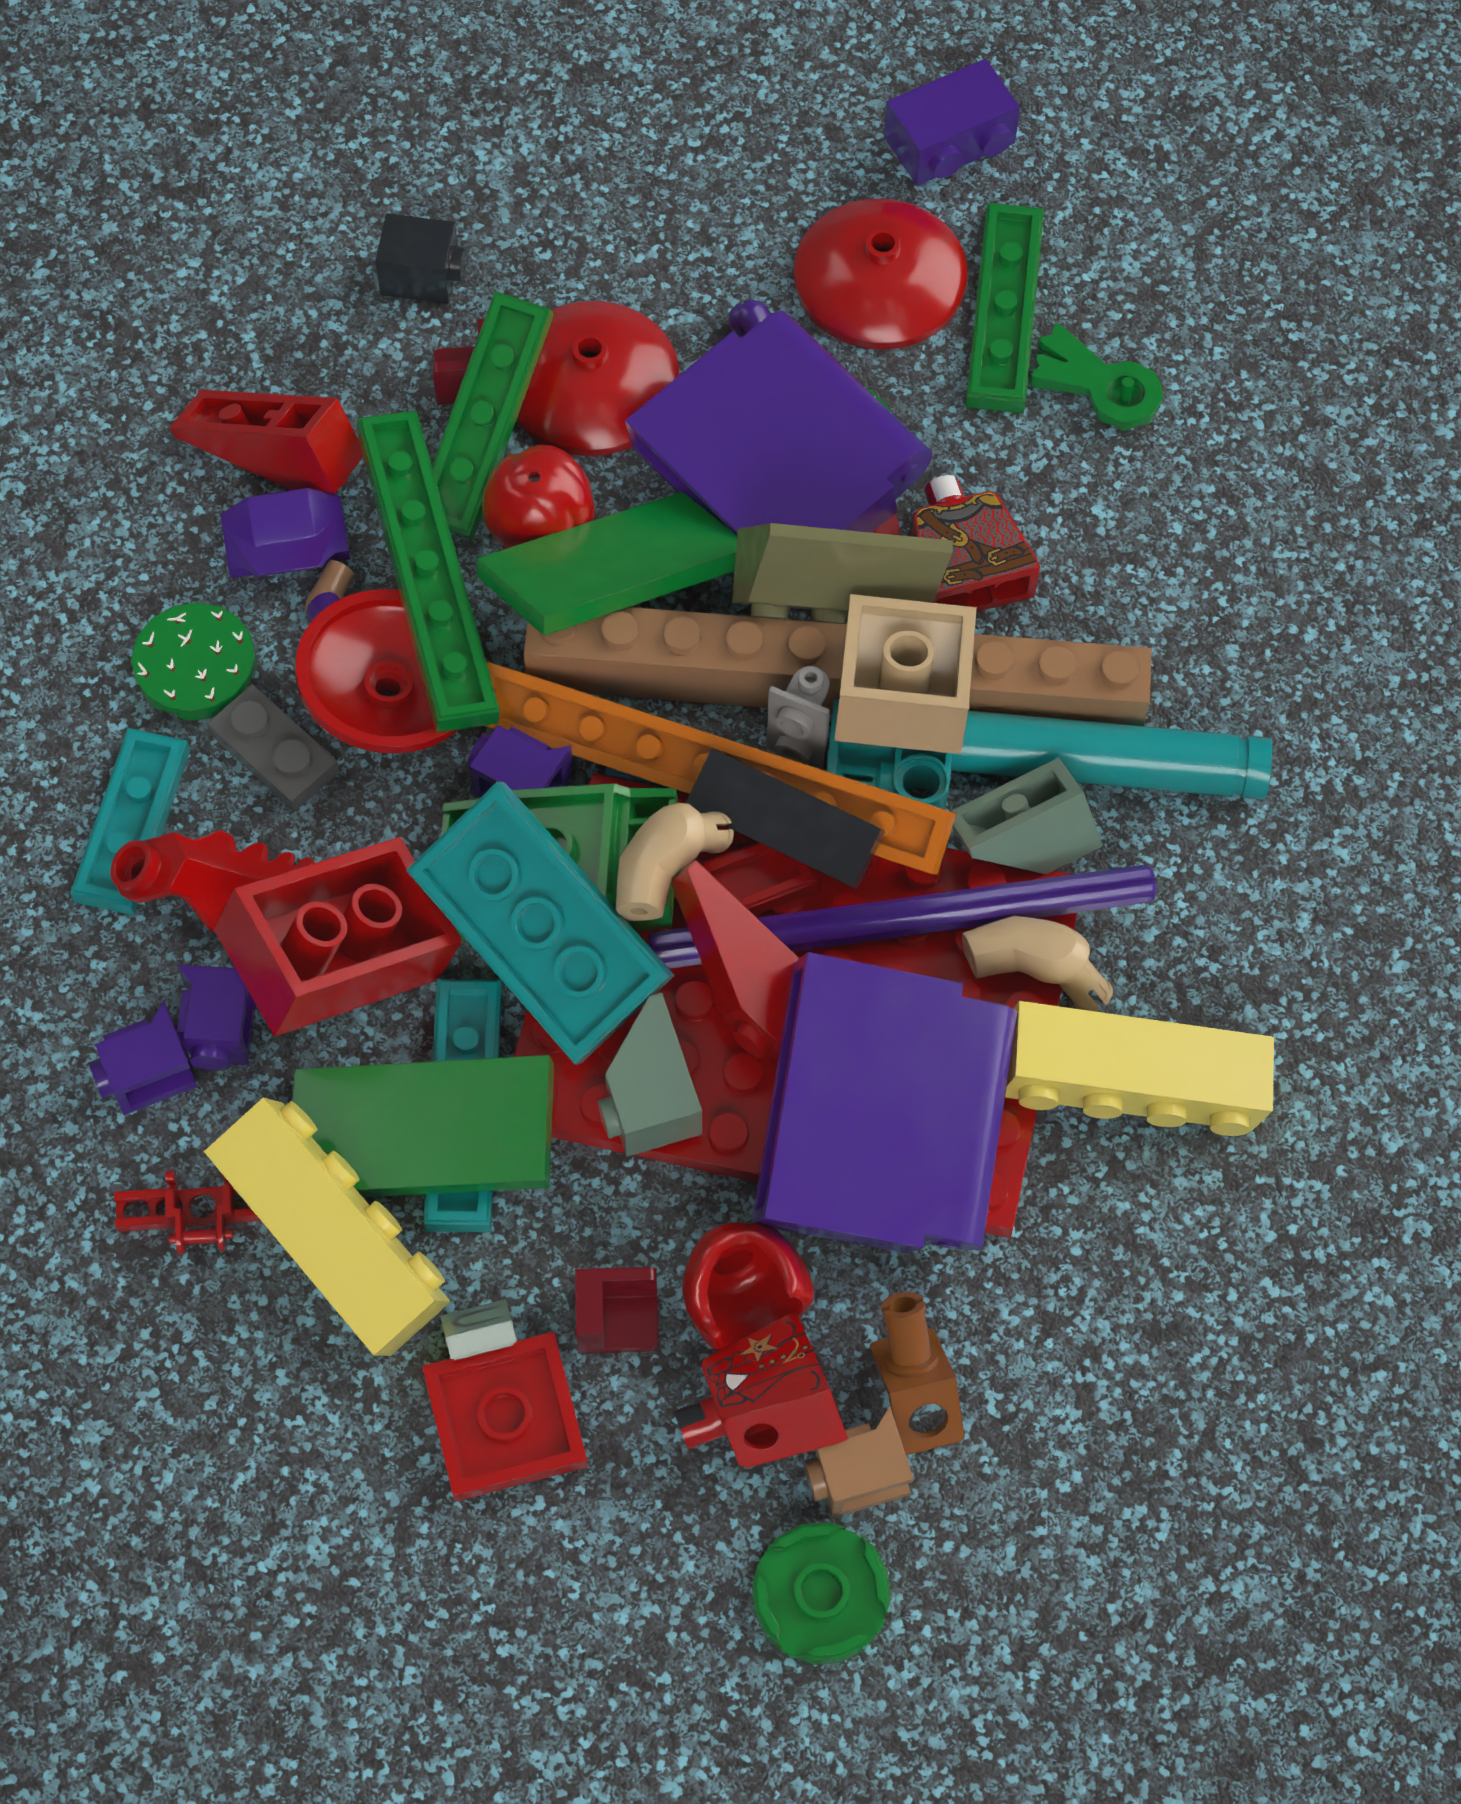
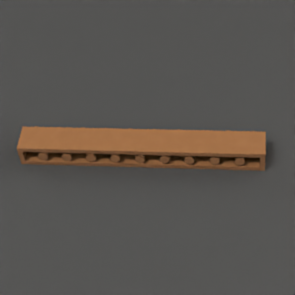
(743, 656)

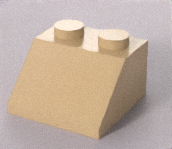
(906, 674)

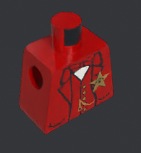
(765, 1397)

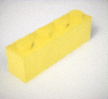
(1140, 1068)
(328, 1225)

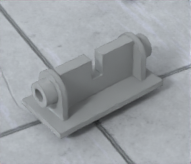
(797, 719)

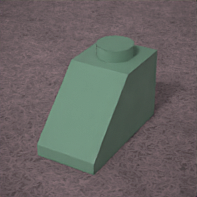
(1030, 821)
(650, 1086)

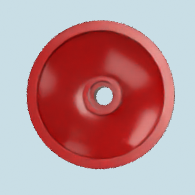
(877, 295)
(585, 400)
(350, 657)

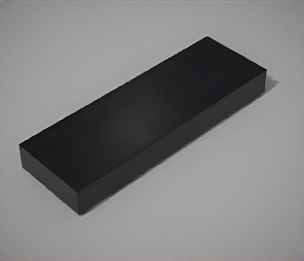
(786, 818)

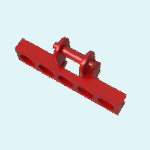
(180, 1219)

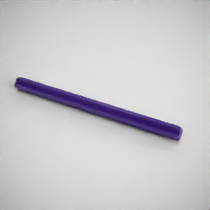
(935, 912)

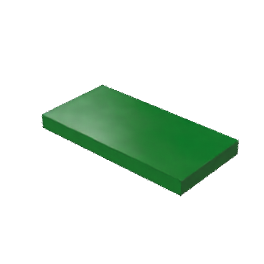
(610, 563)
(435, 1123)

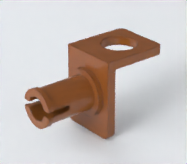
(916, 1373)

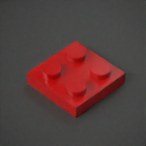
(505, 1417)

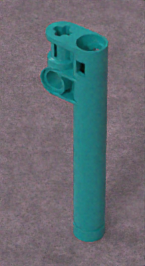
(1089, 750)

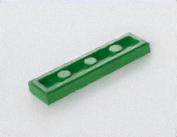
(1005, 308)
(488, 406)

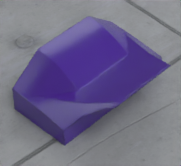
(284, 532)

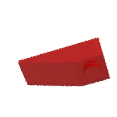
(275, 436)
(741, 960)

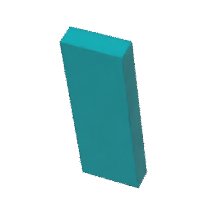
(131, 810)

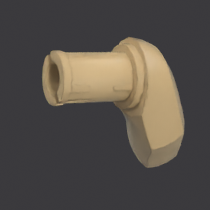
(659, 851)
(1041, 951)

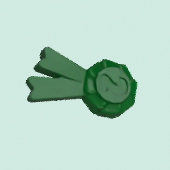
(1119, 392)

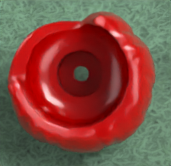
(528, 510)
(743, 1281)

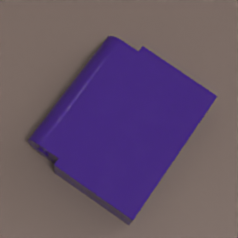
(778, 435)
(884, 1108)

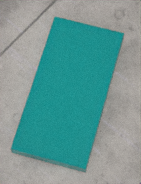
(539, 922)

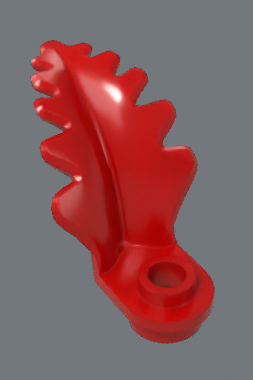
(196, 870)

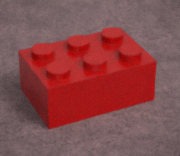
(335, 936)

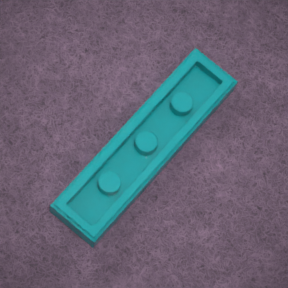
(464, 1029)

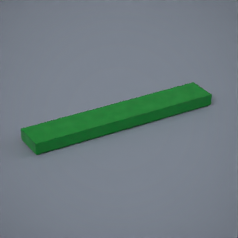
(427, 572)

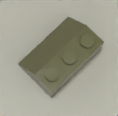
(822, 566)

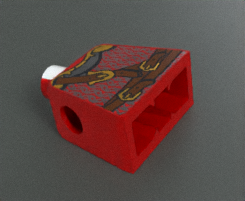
(989, 554)

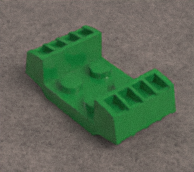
(592, 828)

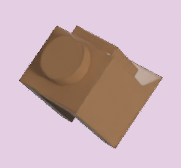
(861, 1470)

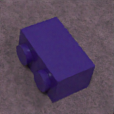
(951, 122)

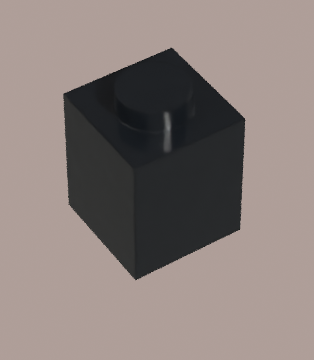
(419, 258)

